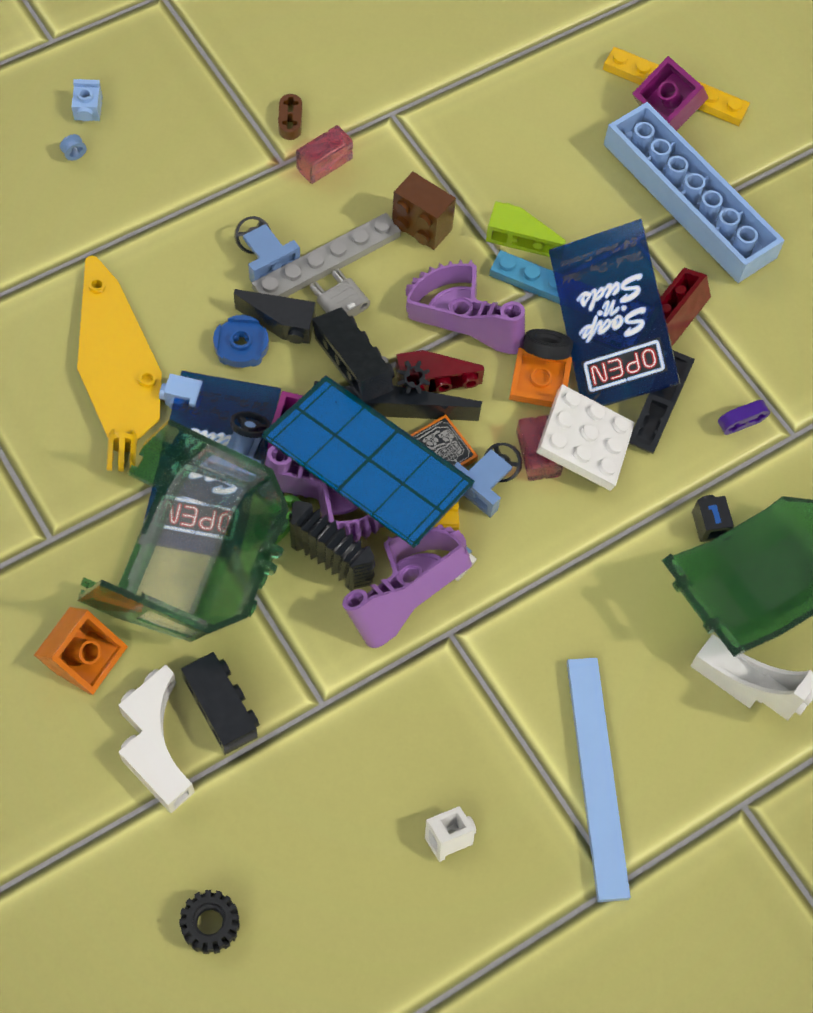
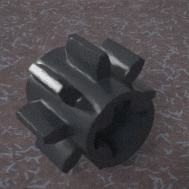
(419, 381)

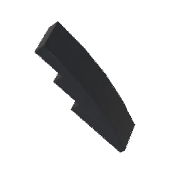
(659, 409)

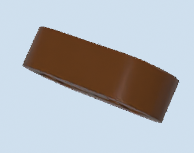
(285, 117)

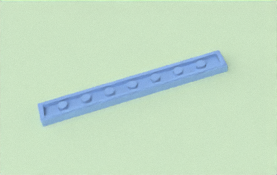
(598, 781)

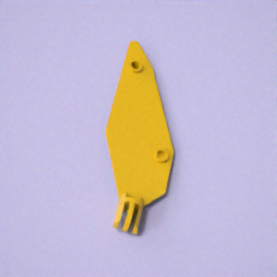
(116, 364)

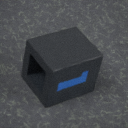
(712, 517)

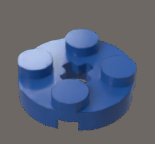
(241, 355)

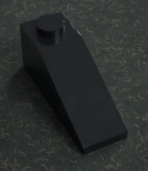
(280, 315)

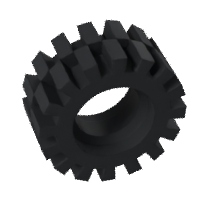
(200, 904)

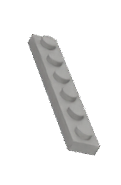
(328, 257)

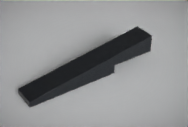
(423, 405)

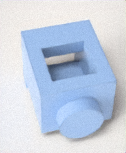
(86, 100)
(181, 388)

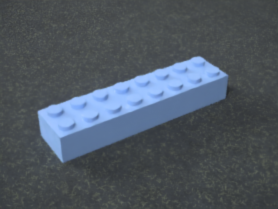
(693, 192)

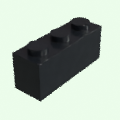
(220, 702)

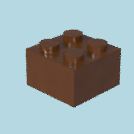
(423, 210)

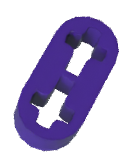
(743, 417)

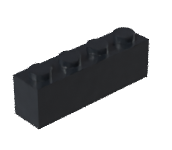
(353, 354)

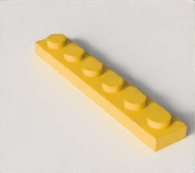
(638, 69)

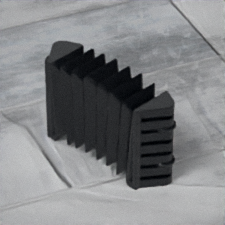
(331, 546)

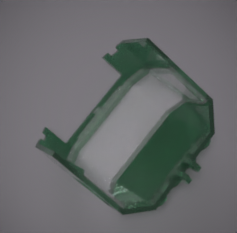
(202, 540)

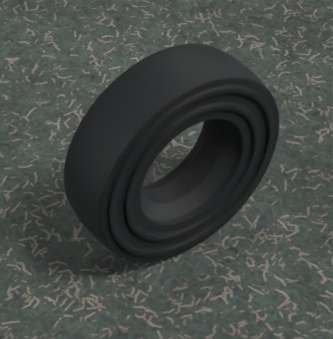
(548, 344)

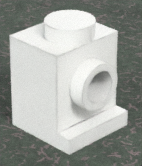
(449, 832)

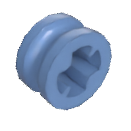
(73, 147)

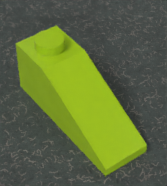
(519, 230)

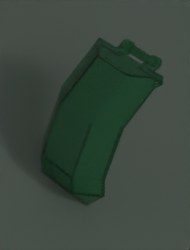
(753, 577)

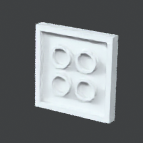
(585, 437)

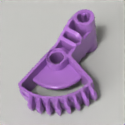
(461, 312)
(299, 481)
(414, 579)

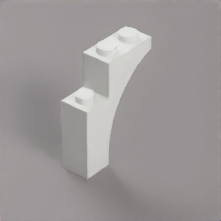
(751, 680)
(147, 753)

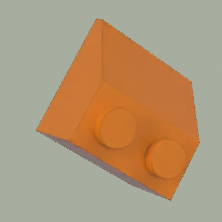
(81, 649)

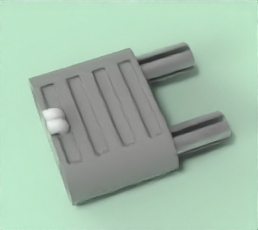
(343, 295)

